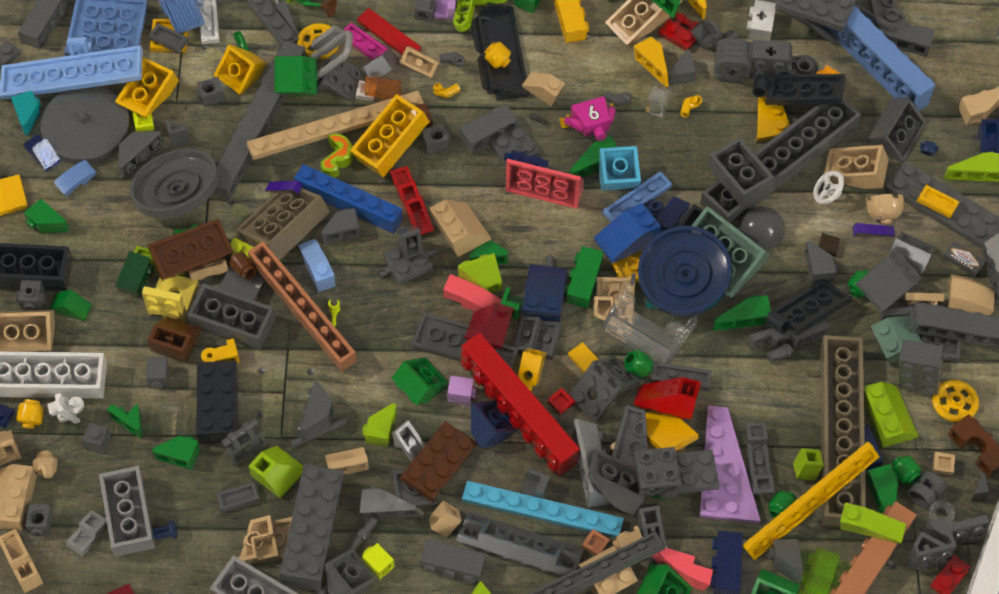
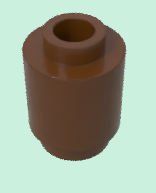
(242, 265)

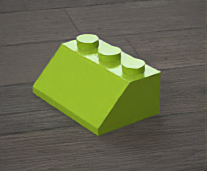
(888, 414)

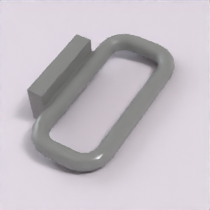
(327, 42)

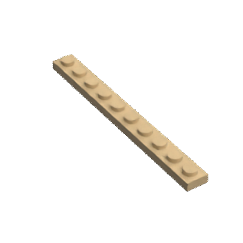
(321, 128)

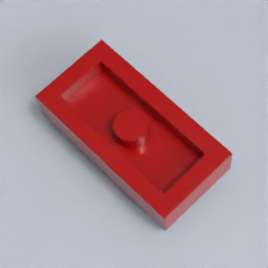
(950, 576)

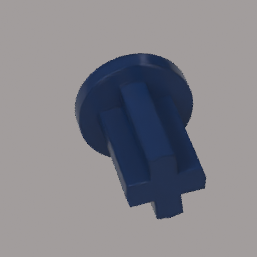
(166, 531)

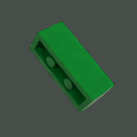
(584, 277)

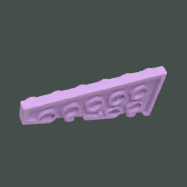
(735, 497)

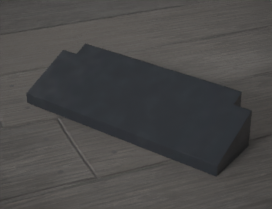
(499, 25)

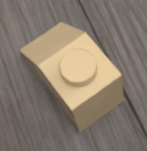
(544, 86)

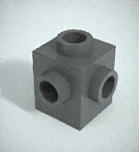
(31, 295)

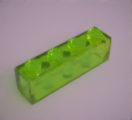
(821, 572)

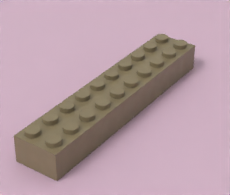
(841, 418)

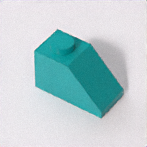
(27, 110)

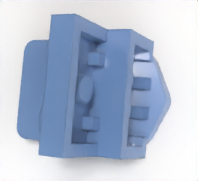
(183, 14)

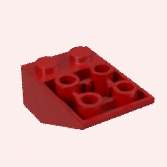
(670, 396)

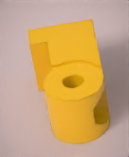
(222, 353)

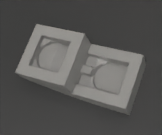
(87, 533)

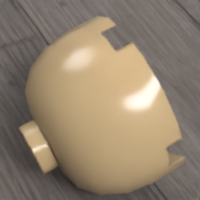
(885, 207)

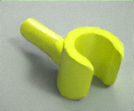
(334, 310)

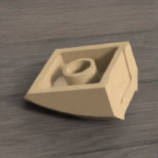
(970, 295)

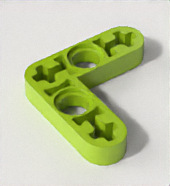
(461, 25)

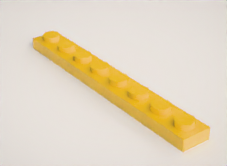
(811, 500)

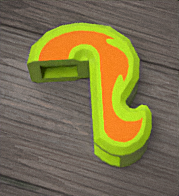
(339, 158)

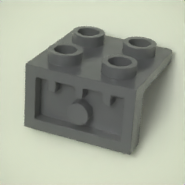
(341, 79)

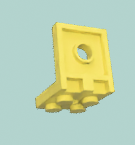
(169, 304)

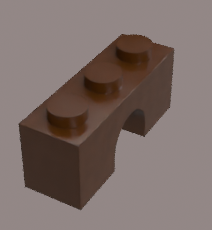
(969, 432)

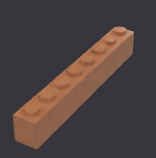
(302, 306)

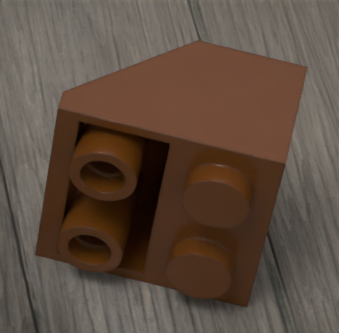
(173, 338)

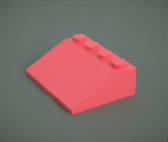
(543, 183)

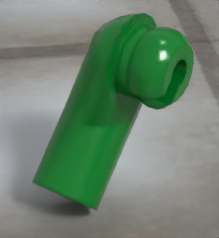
(240, 40)

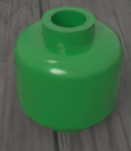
(854, 290)
(638, 363)
(907, 470)
(780, 502)

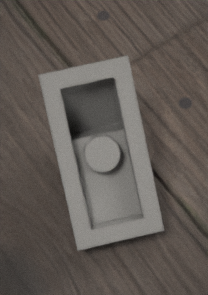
(408, 439)

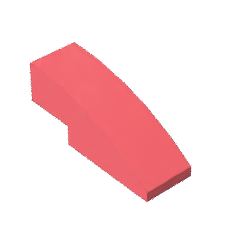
(468, 294)
(683, 564)

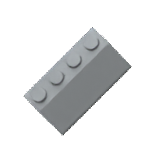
(587, 439)

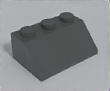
(898, 128)

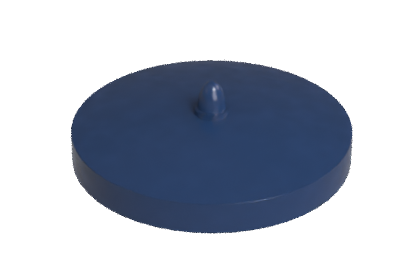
(684, 271)

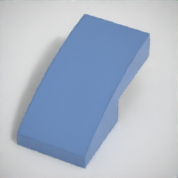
(76, 175)

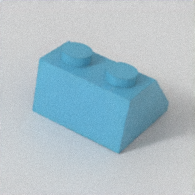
(619, 168)

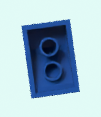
(628, 233)

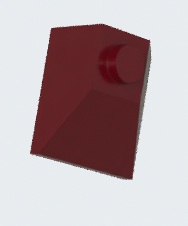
(492, 323)

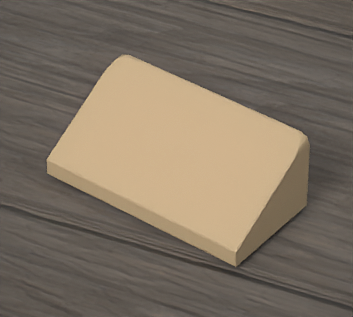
(419, 62)

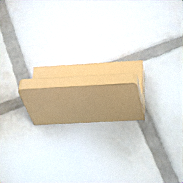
(348, 461)

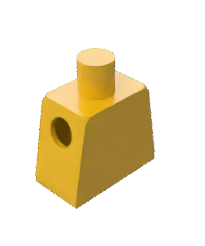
(531, 361)

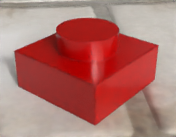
(561, 401)

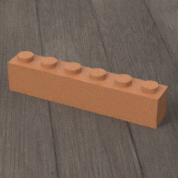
(873, 557)

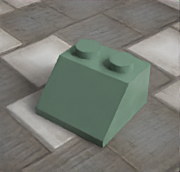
(890, 336)

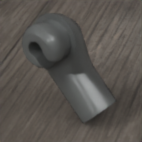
(453, 57)
(618, 100)

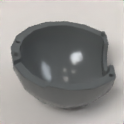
(763, 225)

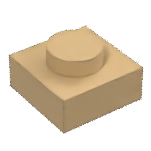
(943, 463)

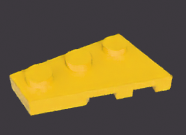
(770, 120)

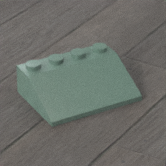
(744, 253)

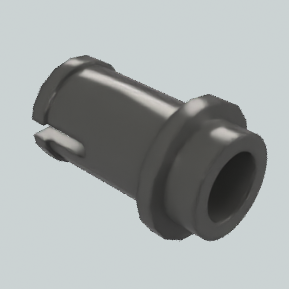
(780, 352)

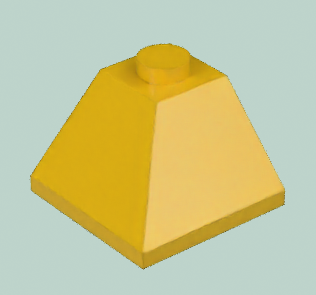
(239, 69)

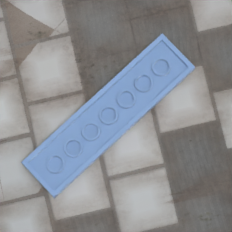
(72, 72)

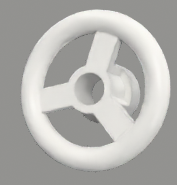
(832, 190)

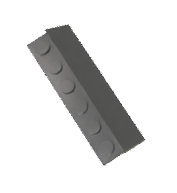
(519, 545)

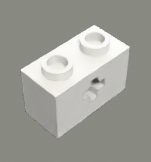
(762, 20)

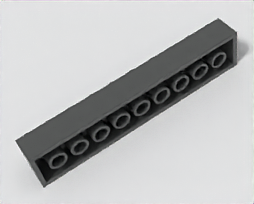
(789, 153)

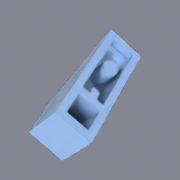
(317, 265)

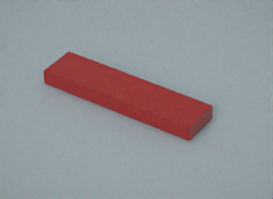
(386, 32)

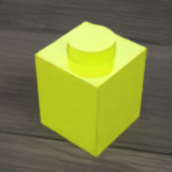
(378, 560)

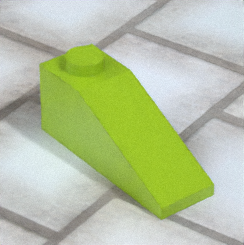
(977, 168)
(871, 523)

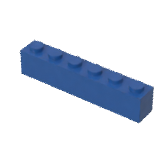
(344, 196)

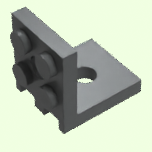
(608, 379)

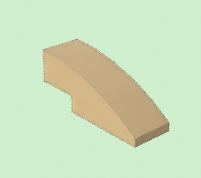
(20, 561)

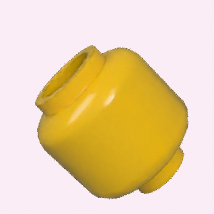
(497, 55)
(30, 414)

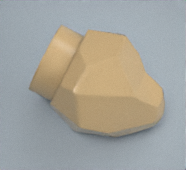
(45, 464)

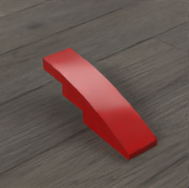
(411, 200)

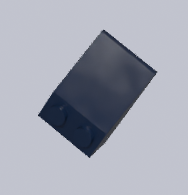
(544, 292)

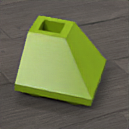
(482, 272)
(276, 470)

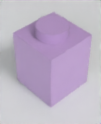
(461, 390)

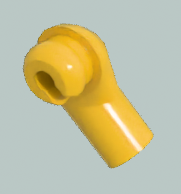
(445, 92)
(690, 103)

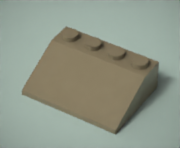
(284, 220)

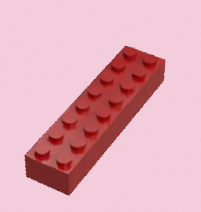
(519, 405)

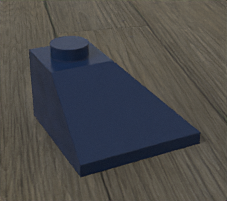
(489, 424)

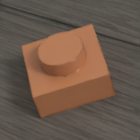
(595, 542)

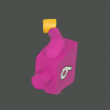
(590, 118)

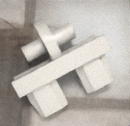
(65, 408)

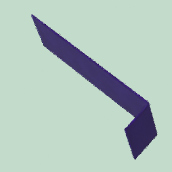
(284, 185)
(873, 229)

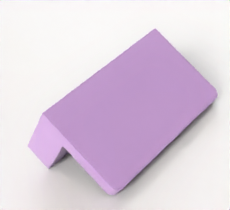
(445, 9)

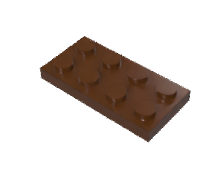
(190, 249)
(438, 461)

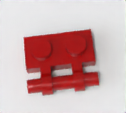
(677, 34)

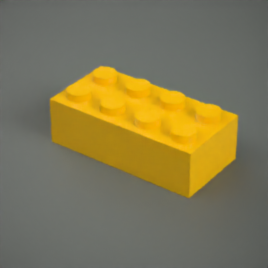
(389, 135)

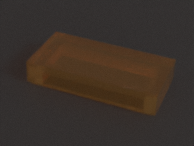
(382, 87)

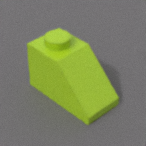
(380, 426)

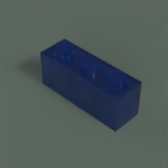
(726, 562)

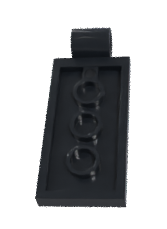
(800, 89)
(808, 308)

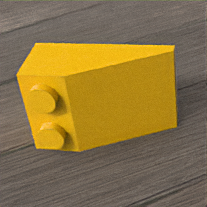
(151, 91)

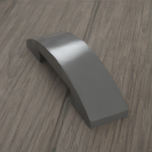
(758, 458)

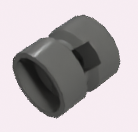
(926, 489)

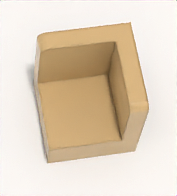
(445, 519)

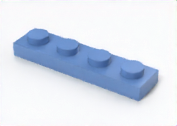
(642, 194)

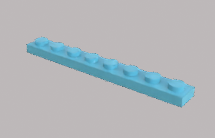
(542, 509)

